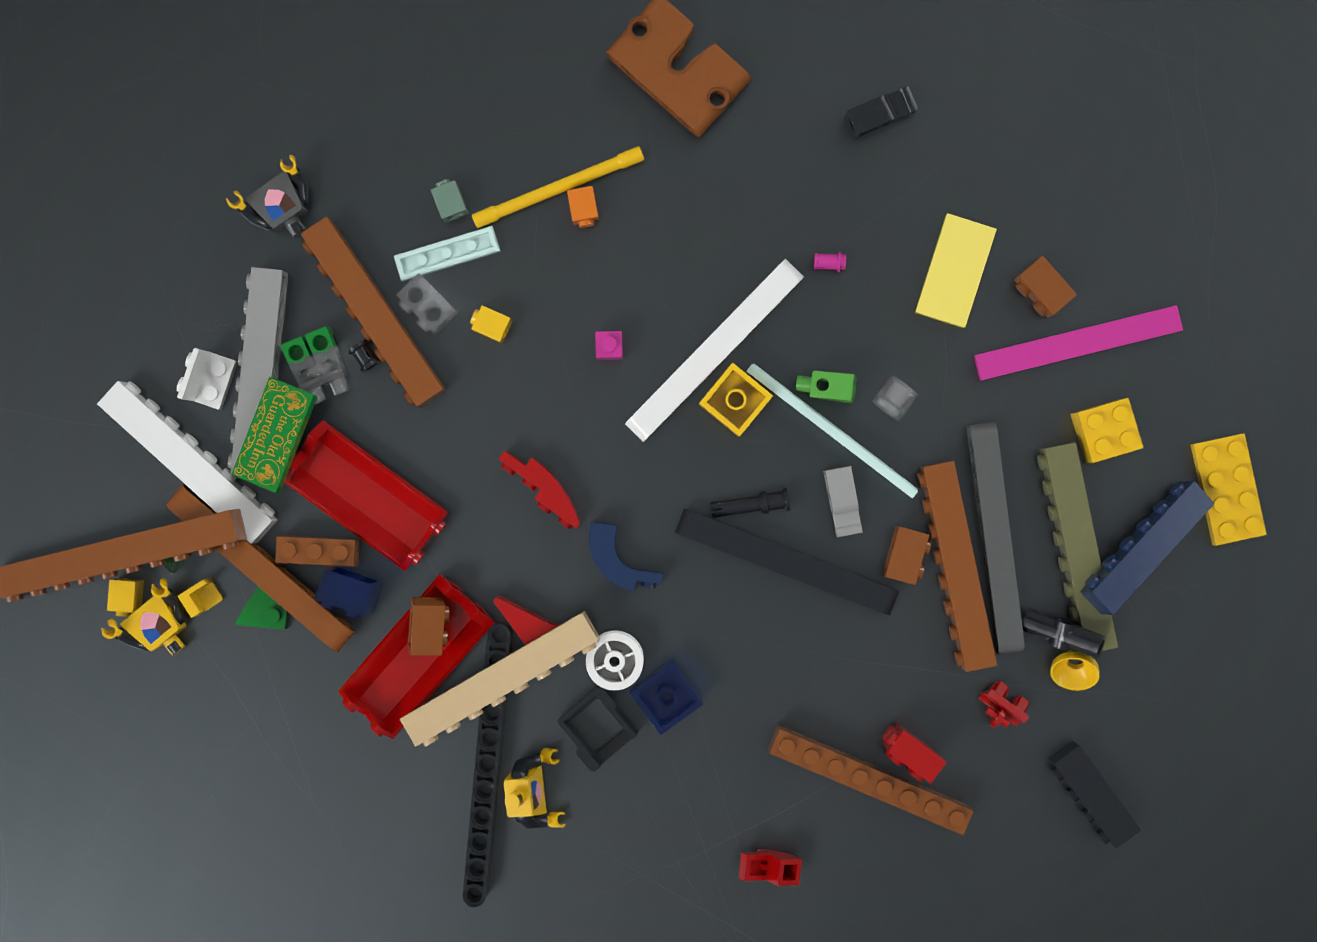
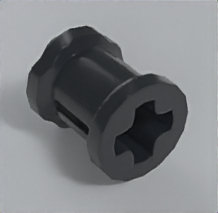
(364, 356)

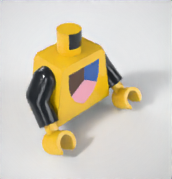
(153, 623)
(526, 792)

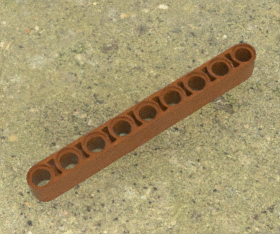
(271, 577)

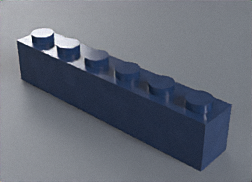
(1146, 547)

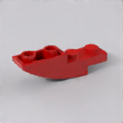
(551, 494)

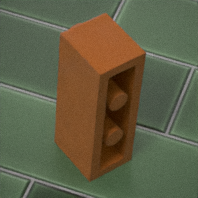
(318, 550)

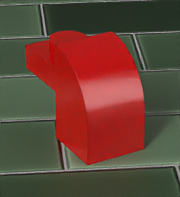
(772, 866)

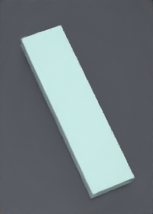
(447, 253)

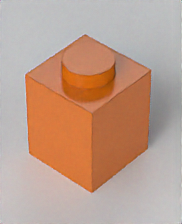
(583, 206)

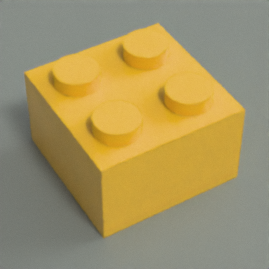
(735, 399)
(1106, 430)

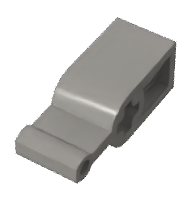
(843, 501)

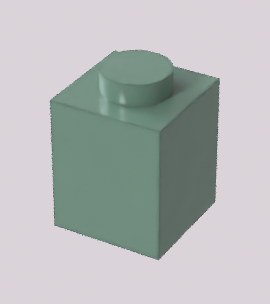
(449, 200)

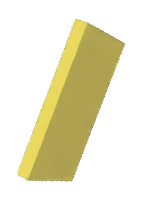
(955, 270)

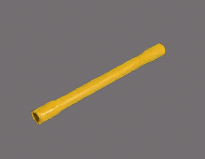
(621, 161)

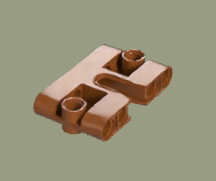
(683, 92)

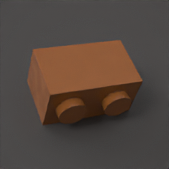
(1044, 287)
(906, 555)
(427, 626)

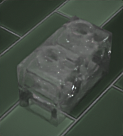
(430, 300)

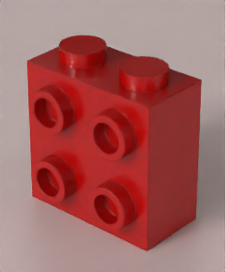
(917, 756)

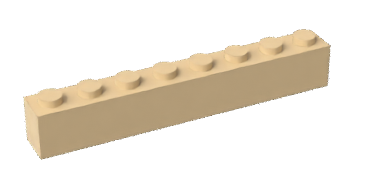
(499, 679)

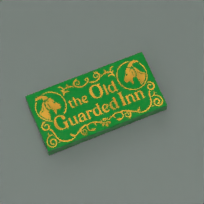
(274, 435)

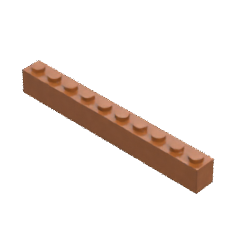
(122, 553)

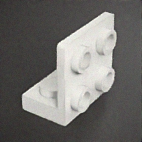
(206, 378)

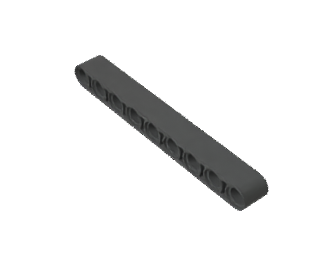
(995, 538)

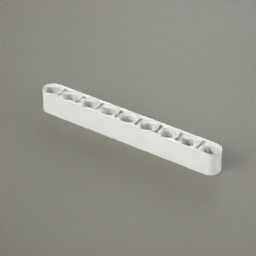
(714, 350)

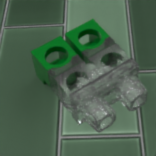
(317, 363)

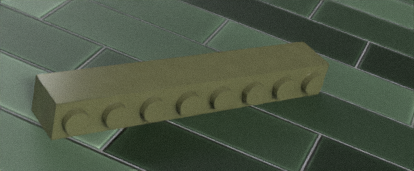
(1074, 534)

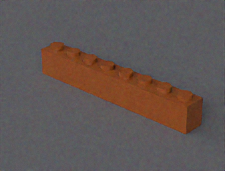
(373, 312)
(957, 566)
(870, 779)

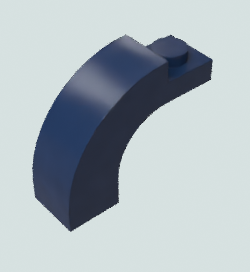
(604, 553)

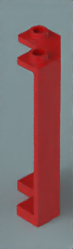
(365, 496)
(397, 683)

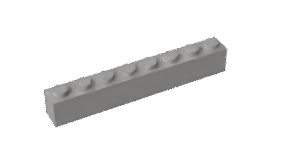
(261, 347)

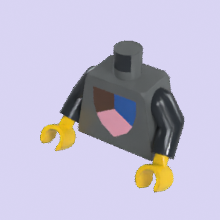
(278, 202)

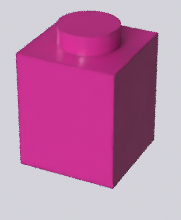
(609, 345)

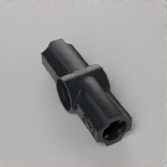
(1063, 633)

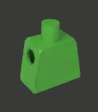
(840, 389)

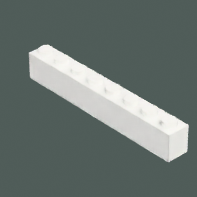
(185, 459)

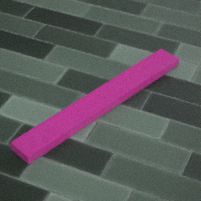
(1078, 343)

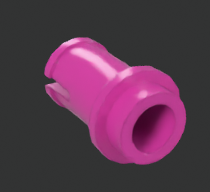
(830, 261)

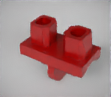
(1002, 710)

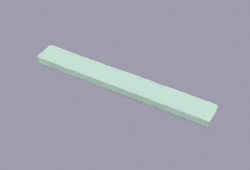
(832, 430)

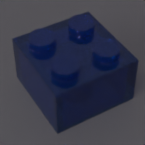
(348, 591)
(666, 696)

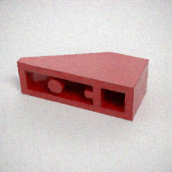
(524, 622)

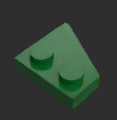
(263, 612)

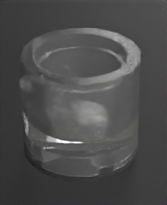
(895, 398)

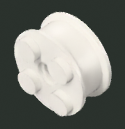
(611, 675)

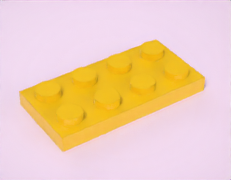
(1229, 481)

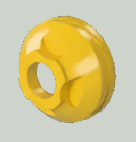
(1075, 676)

